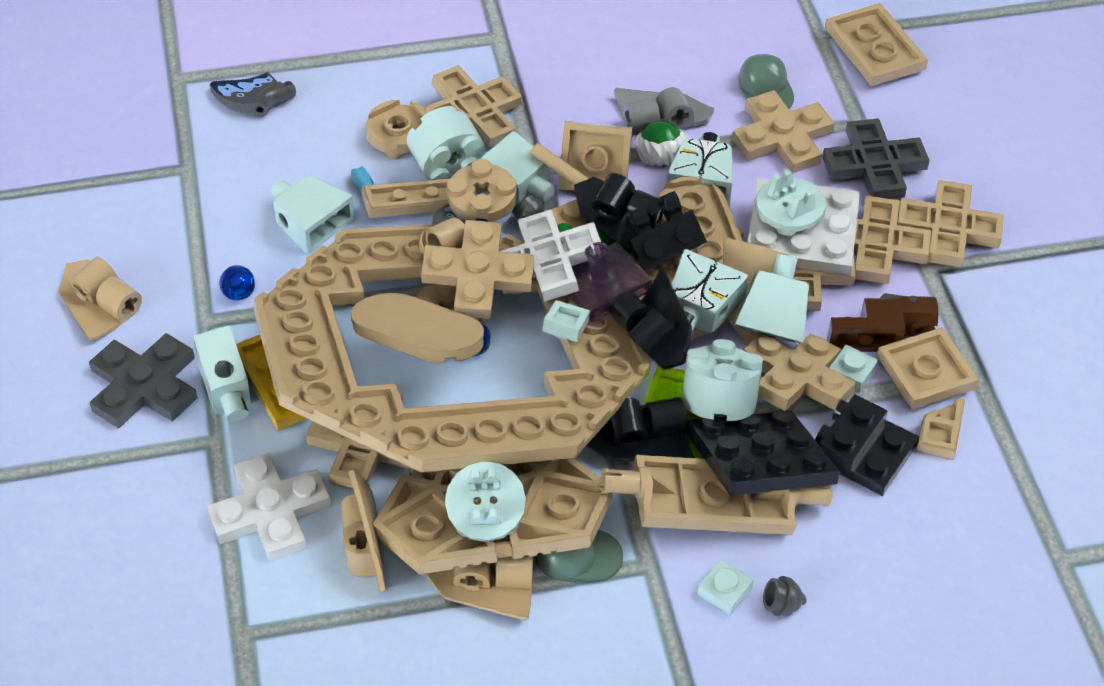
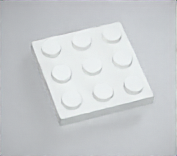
(819, 248)

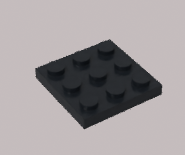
(762, 453)

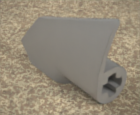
(669, 105)

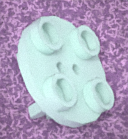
(790, 204)
(485, 520)

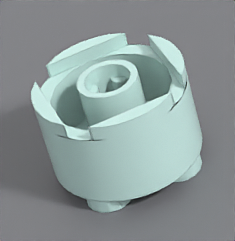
(444, 142)
(721, 381)

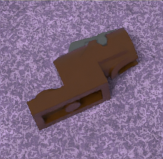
(884, 322)

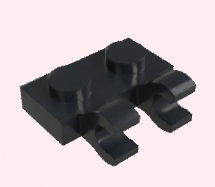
(666, 240)

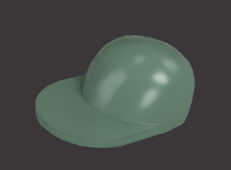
(763, 74)
(585, 564)

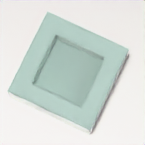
(566, 321)
(855, 366)
(725, 587)

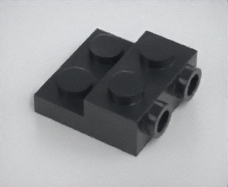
(866, 444)

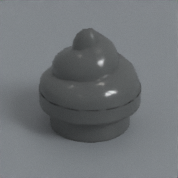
(528, 207)
(783, 596)

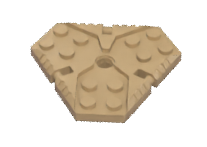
(559, 516)

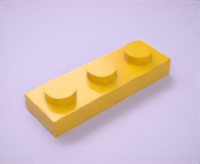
(259, 376)

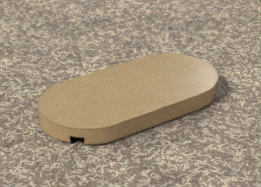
(711, 212)
(417, 327)

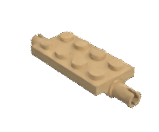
(690, 496)

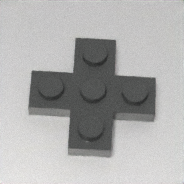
(875, 159)
(142, 380)

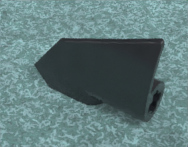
(609, 201)
(656, 322)
(644, 430)

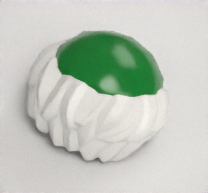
(659, 143)

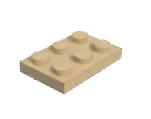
(876, 44)

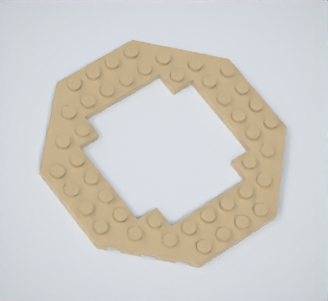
(318, 382)

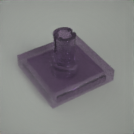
(606, 277)

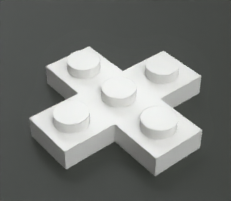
(554, 252)
(269, 506)

